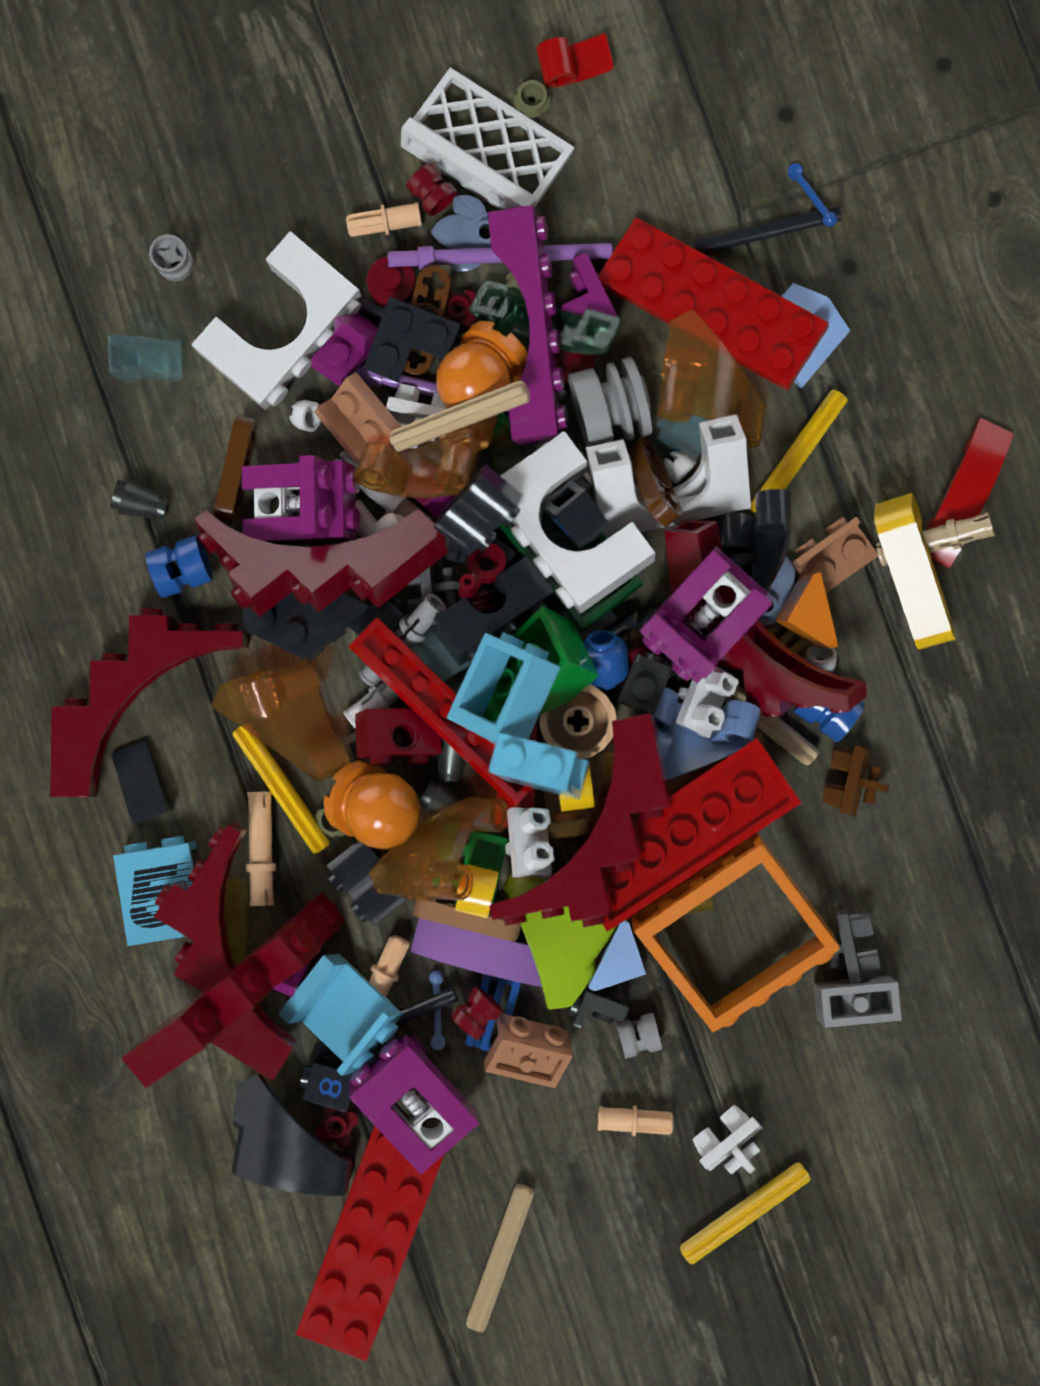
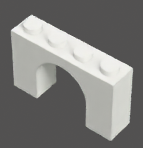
(267, 373)
(713, 490)
(582, 575)

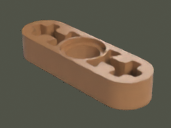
(445, 913)

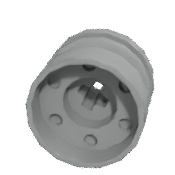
(610, 403)

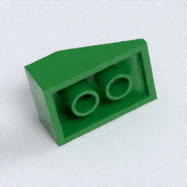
(565, 648)

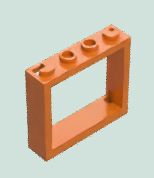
(703, 886)

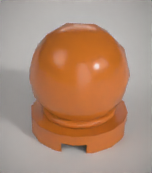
(480, 364)
(372, 805)

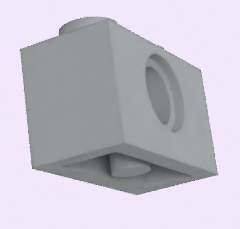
(857, 1003)

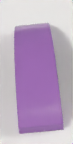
(475, 952)

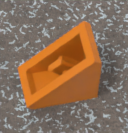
(808, 612)

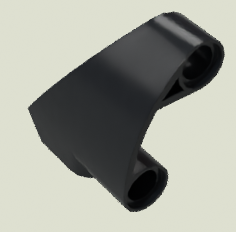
(759, 541)
(280, 1150)

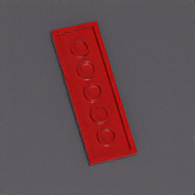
(750, 320)
(701, 826)
(367, 1250)

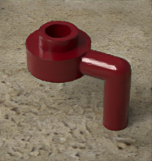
(471, 582)

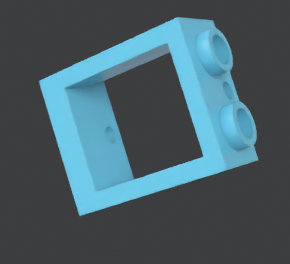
(525, 696)

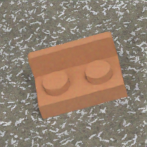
(357, 417)
(837, 555)
(529, 1051)

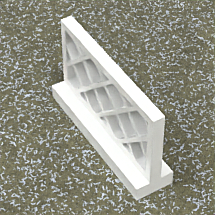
(463, 165)

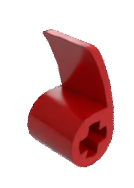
(573, 63)

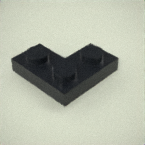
(401, 330)

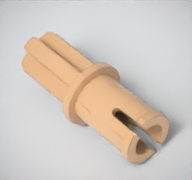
(383, 220)
(387, 967)
(635, 1120)

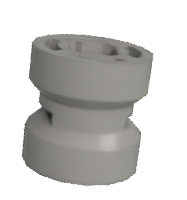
(165, 252)
(647, 1033)

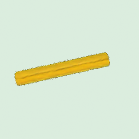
(804, 443)
(282, 790)
(745, 1213)

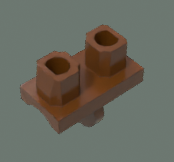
(848, 796)

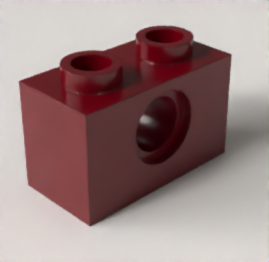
(376, 740)

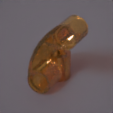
(706, 380)
(430, 470)
(285, 715)
(429, 859)

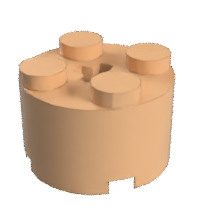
(593, 736)

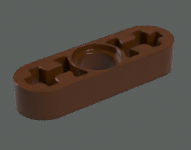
(440, 295)
(238, 455)
(654, 481)

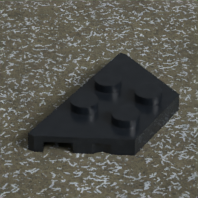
(301, 627)

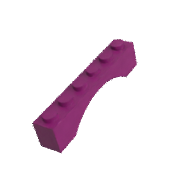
(518, 243)

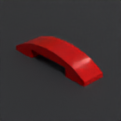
(972, 481)

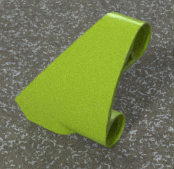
(560, 948)

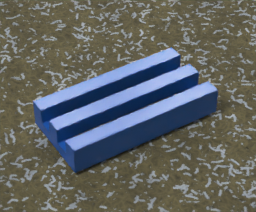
(484, 1043)

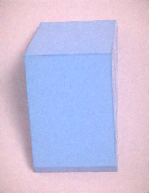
(618, 960)

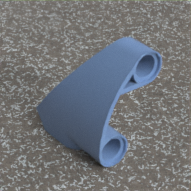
(686, 750)

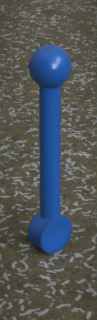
(795, 173)

